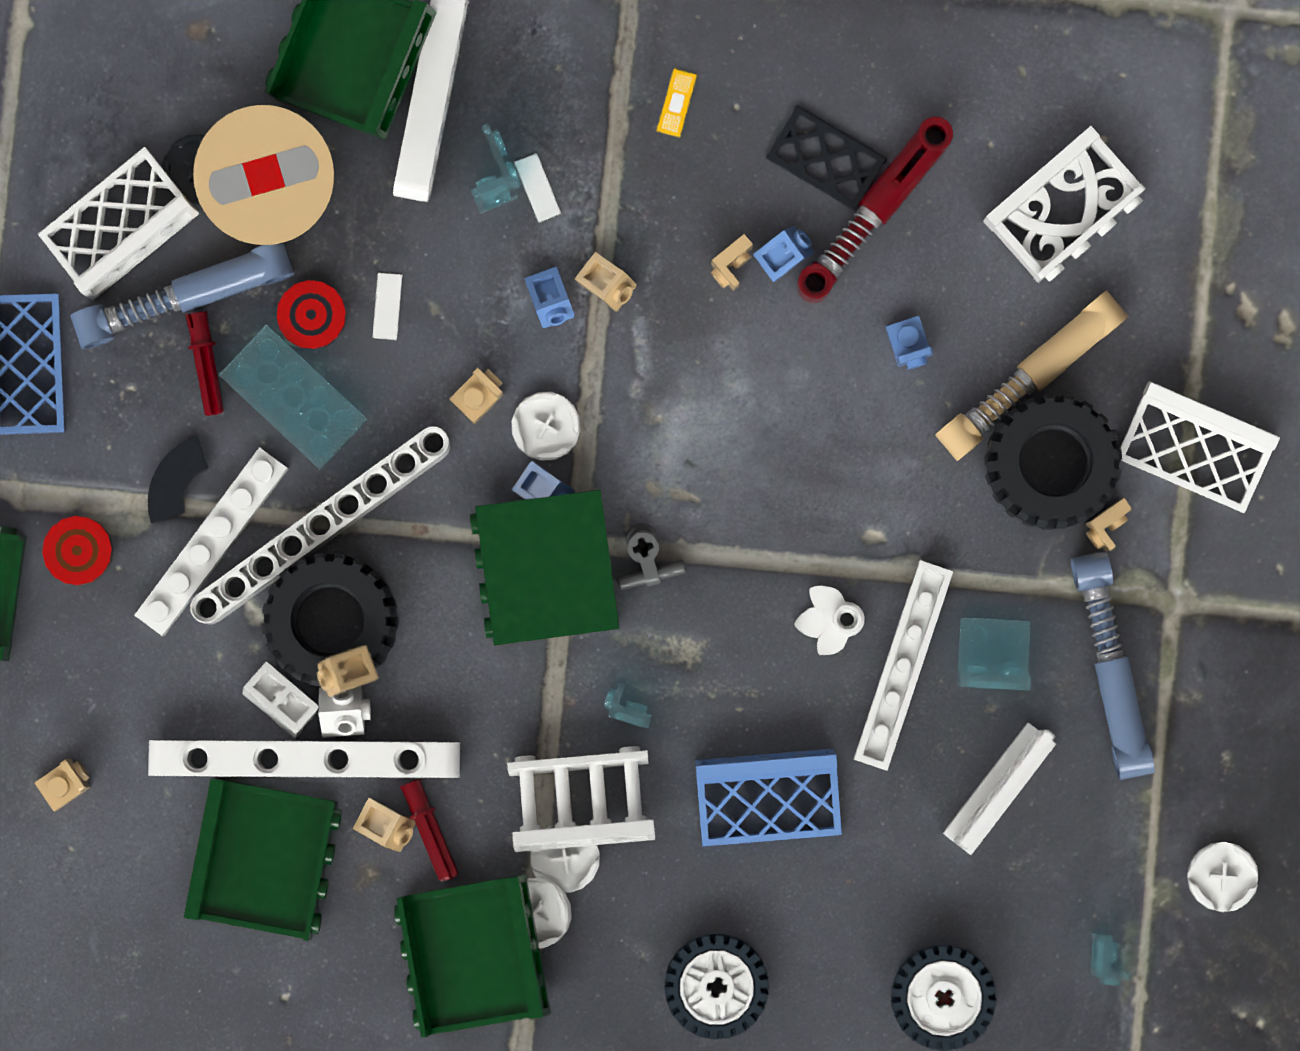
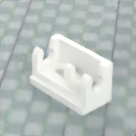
(280, 699)

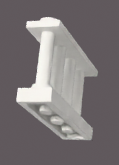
(600, 829)

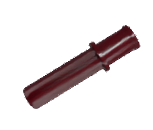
(205, 364)
(429, 829)

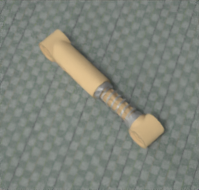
(1034, 373)

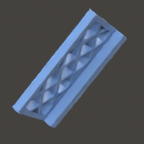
(32, 299)
(766, 767)

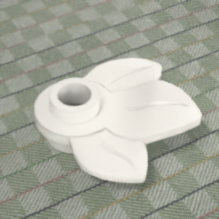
(824, 619)

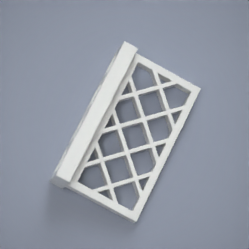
(129, 250)
(1207, 418)
(999, 787)

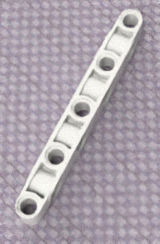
(304, 759)

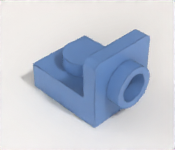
(784, 252)
(549, 297)
(909, 343)
(538, 483)

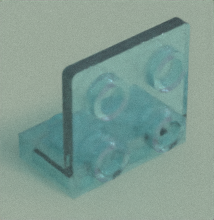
(492, 191)
(994, 654)

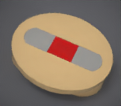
(263, 175)

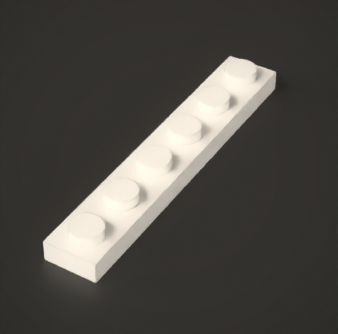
(211, 542)
(903, 665)

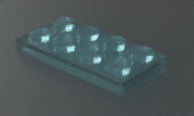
(293, 397)

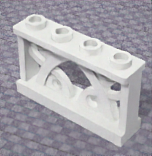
(1072, 158)

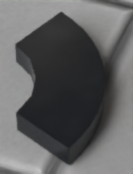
(173, 478)

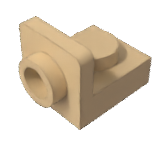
(735, 256)
(606, 281)
(478, 394)
(1112, 518)
(346, 671)
(63, 783)
(384, 825)

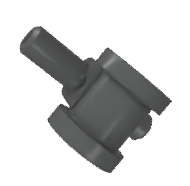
(650, 572)

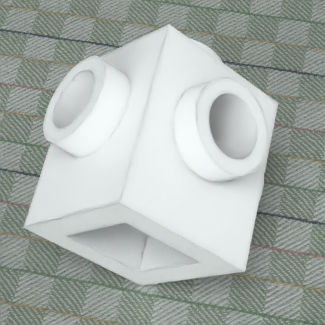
(343, 713)

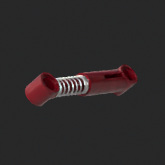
(877, 206)

